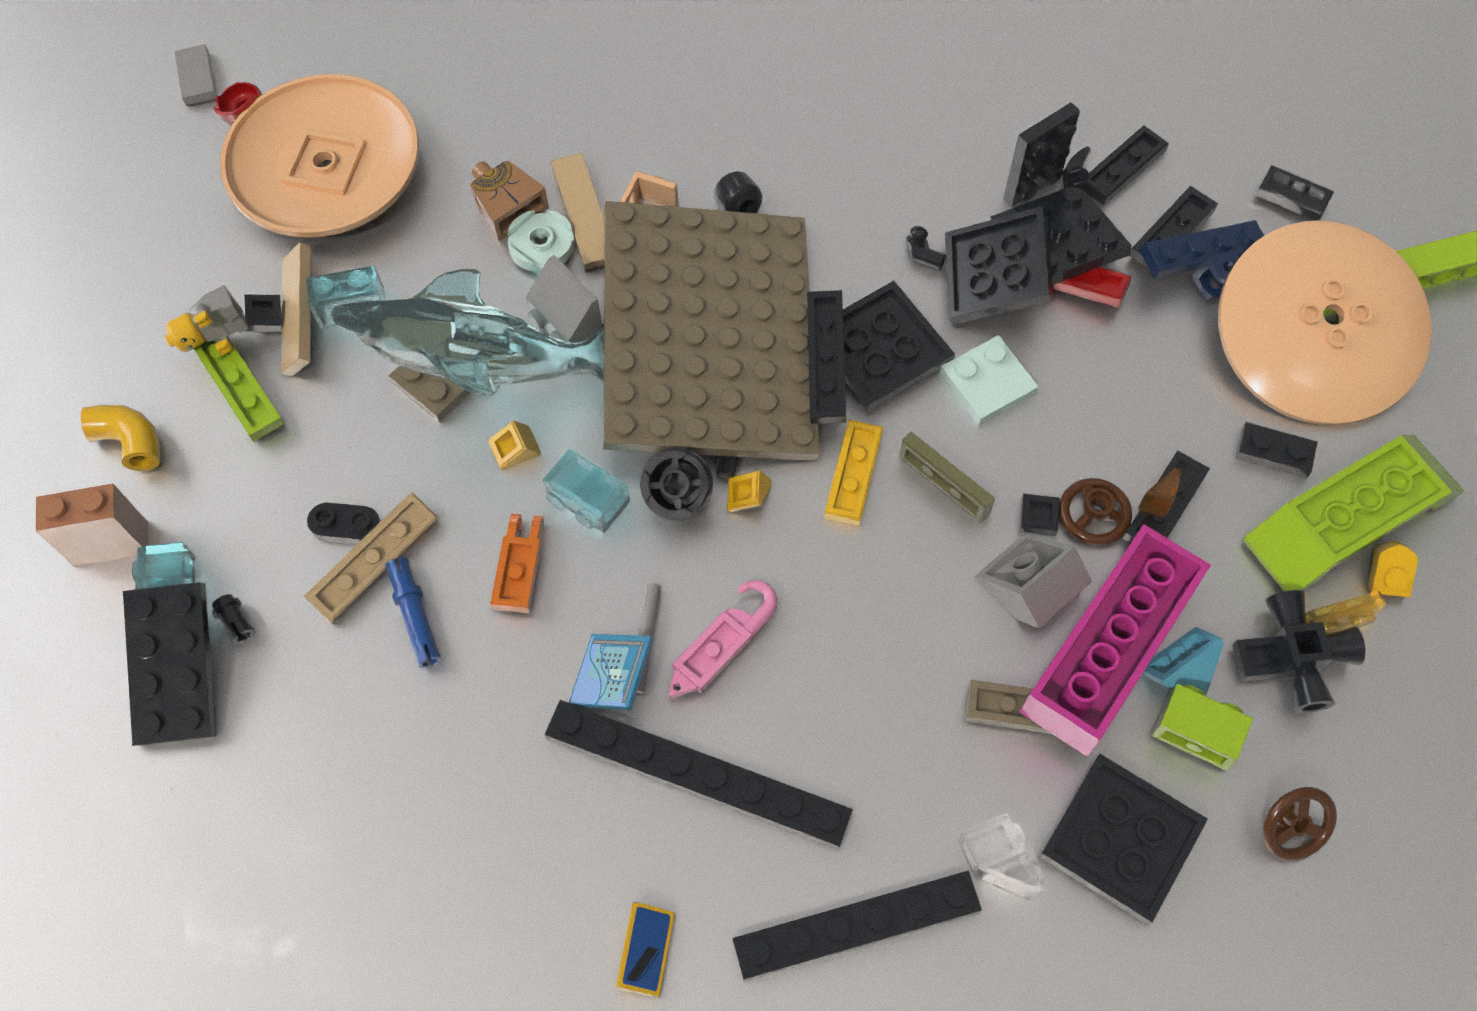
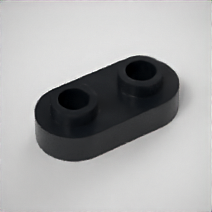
(342, 522)

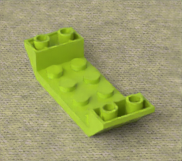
(1350, 512)

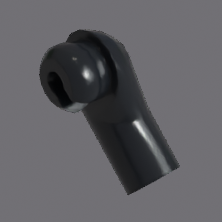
(920, 250)

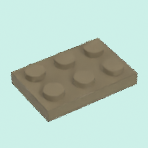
(431, 393)

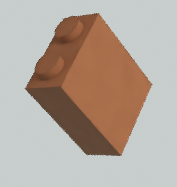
(91, 524)

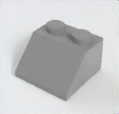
(562, 304)
(1035, 578)

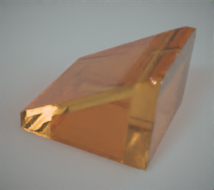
(1162, 495)

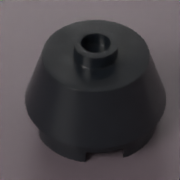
(676, 484)

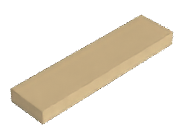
(581, 208)
(296, 310)
(370, 556)

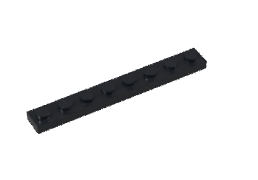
(699, 774)

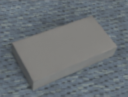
(195, 74)

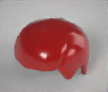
(236, 100)

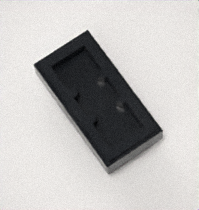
(1294, 193)

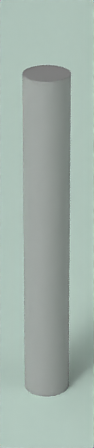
(647, 623)

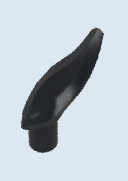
(1074, 170)

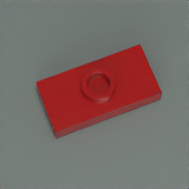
(1098, 285)

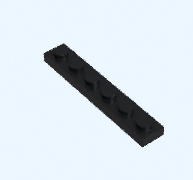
(856, 925)

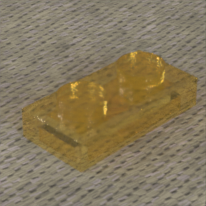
(1355, 611)

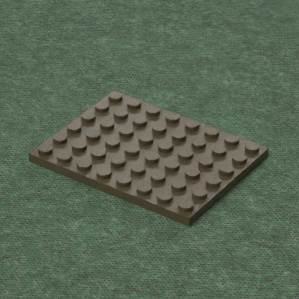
(706, 333)

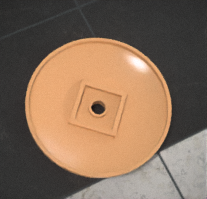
(291, 129)
(1287, 349)

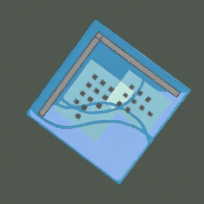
(611, 671)

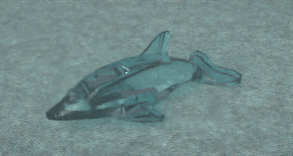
(463, 339)

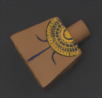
(505, 194)

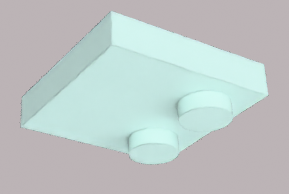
(988, 380)

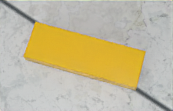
(853, 473)

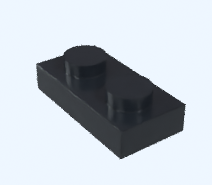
(1276, 450)

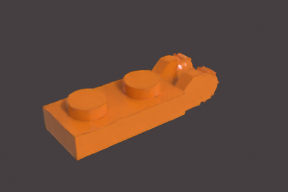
(517, 566)

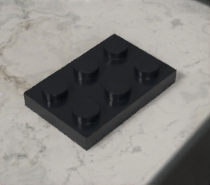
(1041, 154)

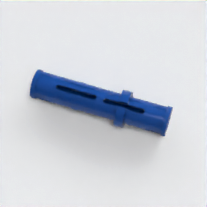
(408, 597)

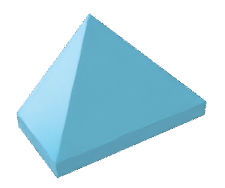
(1187, 661)

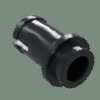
(231, 616)

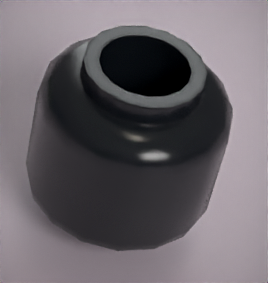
(738, 193)

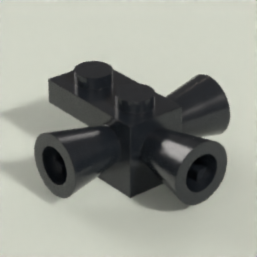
(1298, 652)

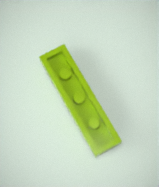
(240, 390)

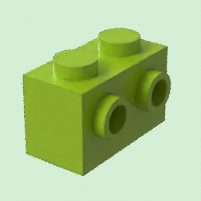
(1202, 726)

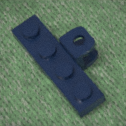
(1206, 251)

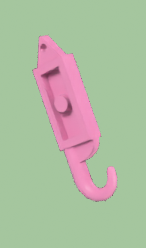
(721, 643)

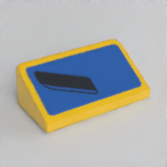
(645, 950)

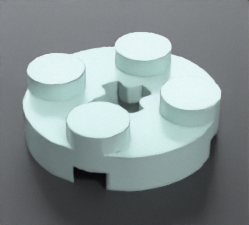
(541, 225)

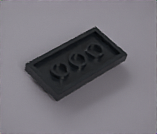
(169, 664)

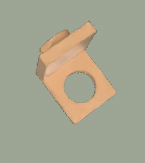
(652, 189)

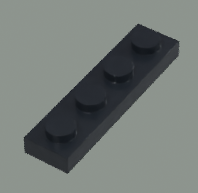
(826, 357)

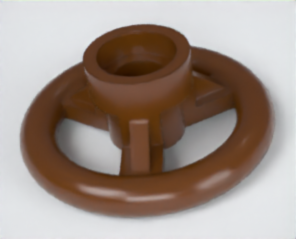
(1100, 494)
(1292, 820)

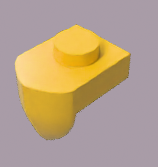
(1393, 569)

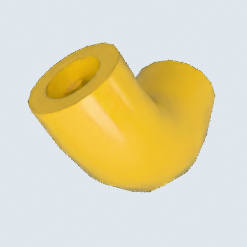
(129, 427)

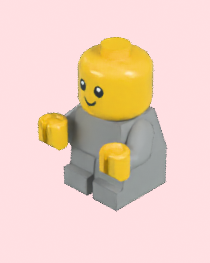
(210, 319)

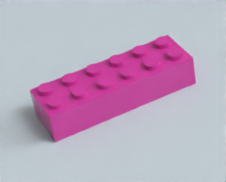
(1114, 640)

